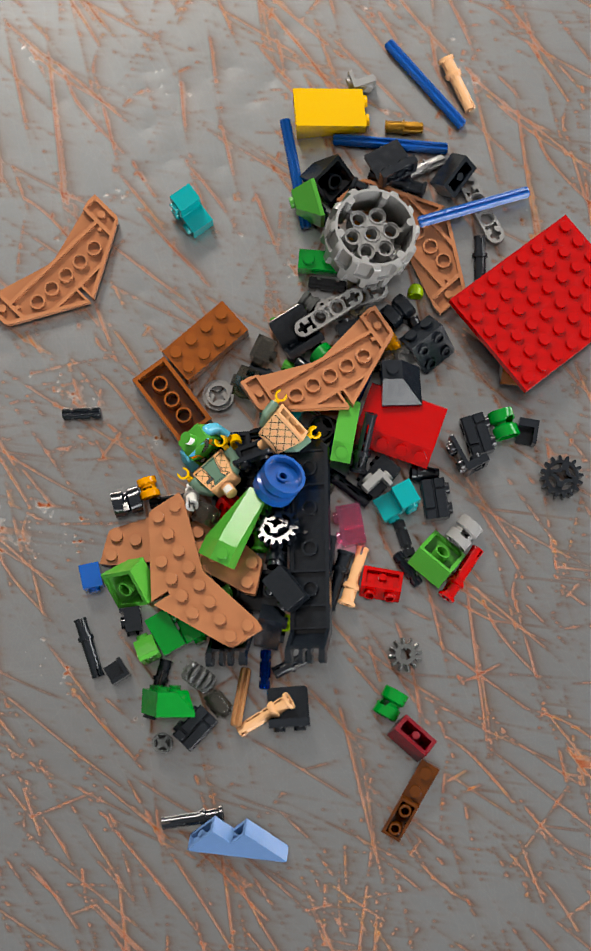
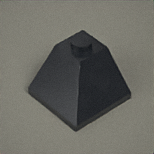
(331, 178)
(400, 384)

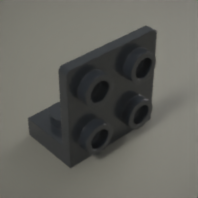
(391, 163)
(464, 466)

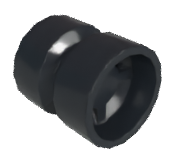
(399, 310)
(324, 425)
(131, 496)

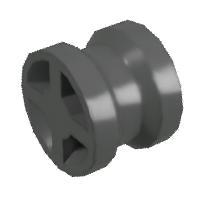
(308, 301)
(160, 741)

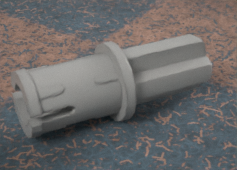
(428, 165)

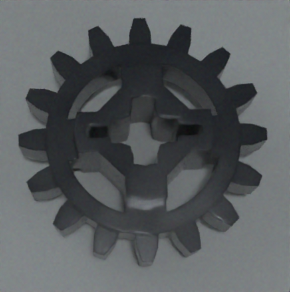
(554, 476)
(278, 527)

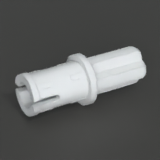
(191, 498)

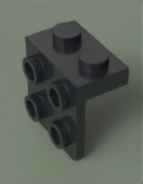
(284, 331)
(428, 343)
(251, 457)
(292, 718)

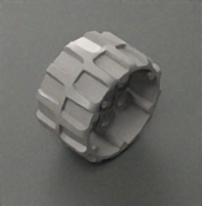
(400, 224)

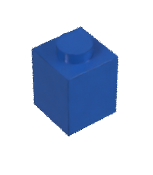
(91, 577)

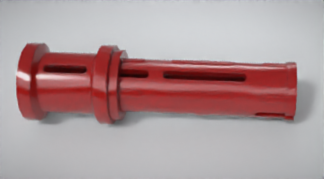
(456, 581)

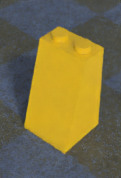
(329, 112)

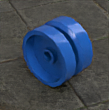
(279, 480)

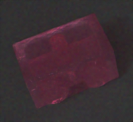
(350, 525)

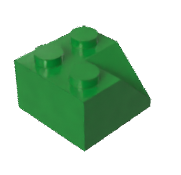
(166, 701)

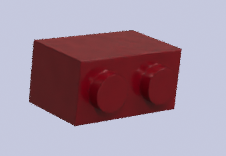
(411, 738)

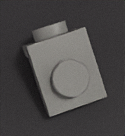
(365, 83)
(372, 480)

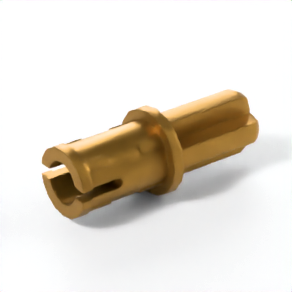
(403, 127)

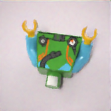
(198, 443)

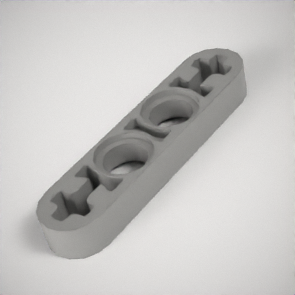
(477, 215)
(376, 298)
(327, 311)

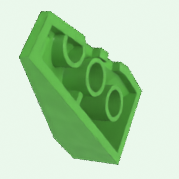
(230, 534)

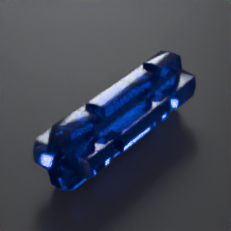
(265, 669)

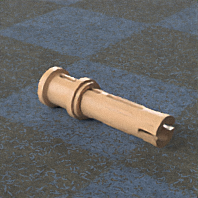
(453, 75)
(351, 585)
(273, 710)

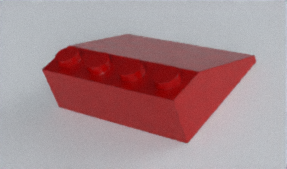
(403, 431)

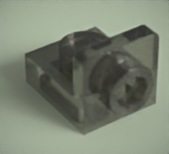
(206, 514)

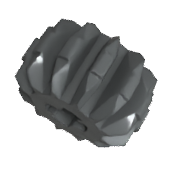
(412, 655)
(198, 677)

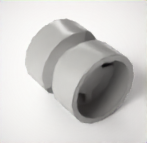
(468, 527)

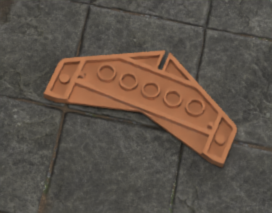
(436, 253)
(75, 267)
(341, 370)
(132, 542)
(192, 593)

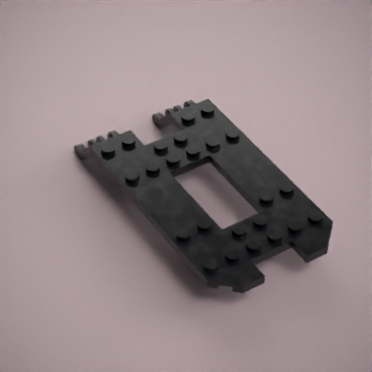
(308, 562)

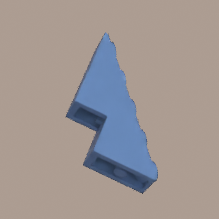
(243, 841)

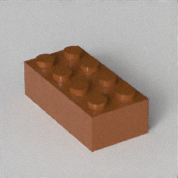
(205, 343)
(170, 398)

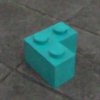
(188, 208)
(396, 502)

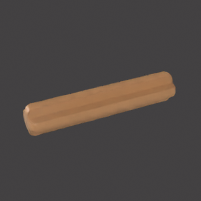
(240, 697)

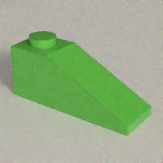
(345, 434)
(147, 649)

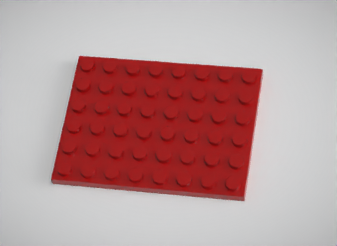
(534, 304)

